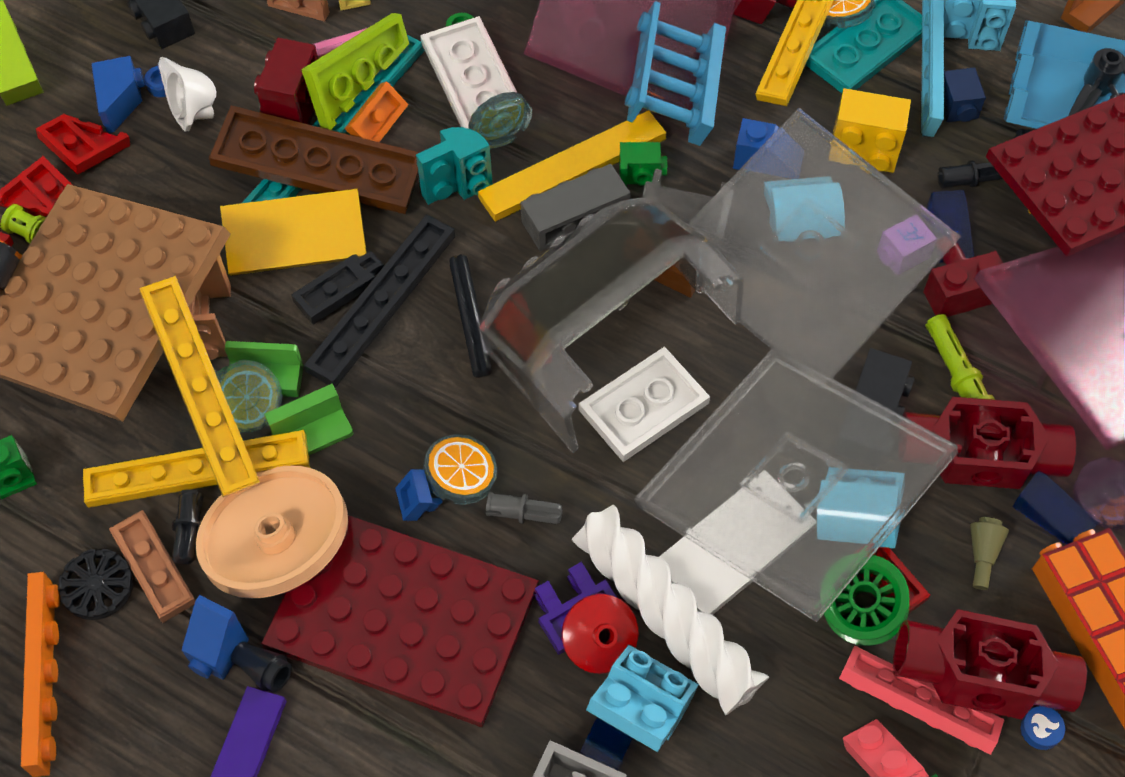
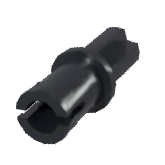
(966, 174)
(186, 526)

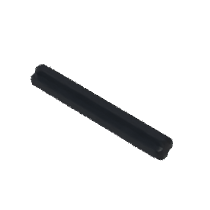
(470, 316)

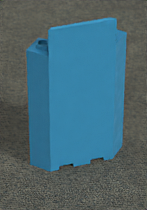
(1052, 72)

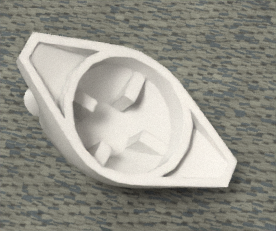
(187, 93)

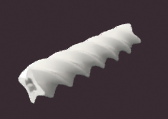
(669, 610)

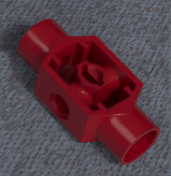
(999, 442)
(990, 665)

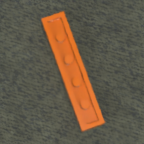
(40, 673)

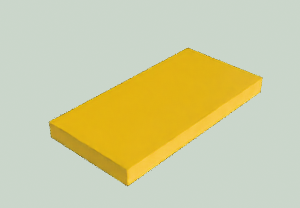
(293, 231)

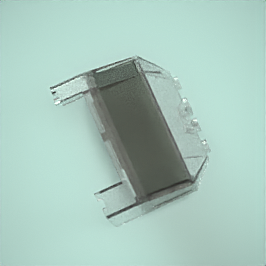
(583, 282)

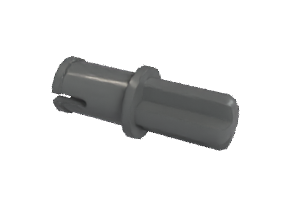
(523, 508)

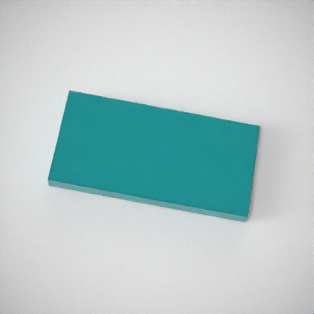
(859, 52)

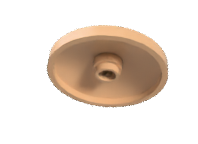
(272, 533)

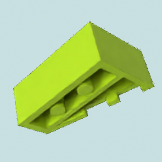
(17, 74)

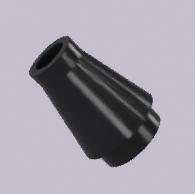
(263, 666)

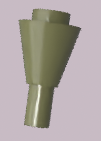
(987, 541)

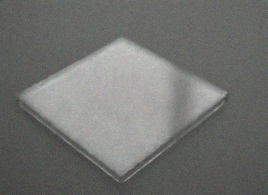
(820, 243)
(796, 481)

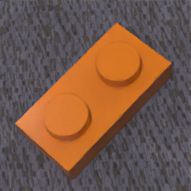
(377, 113)

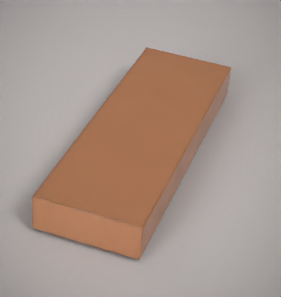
(152, 566)

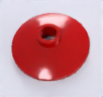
(584, 625)

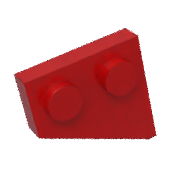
(79, 142)
(35, 188)

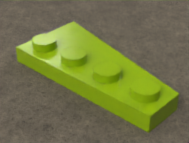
(351, 67)

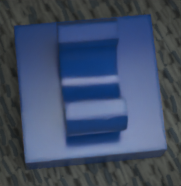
(415, 495)

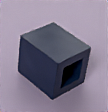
(962, 95)

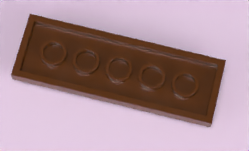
(315, 158)

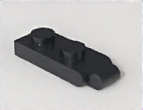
(337, 286)

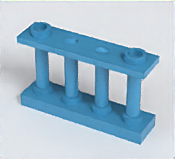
(706, 69)

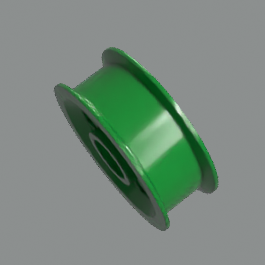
(879, 632)

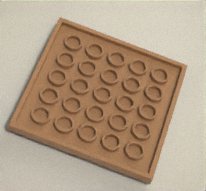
(75, 299)

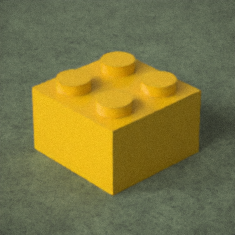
(873, 126)

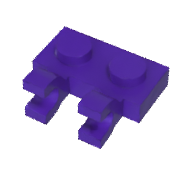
(556, 611)

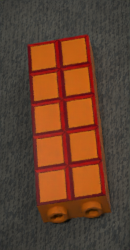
(1089, 595)

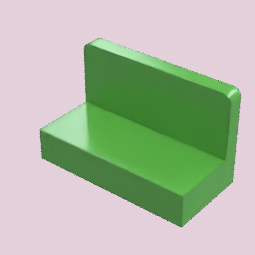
(281, 359)
(317, 415)

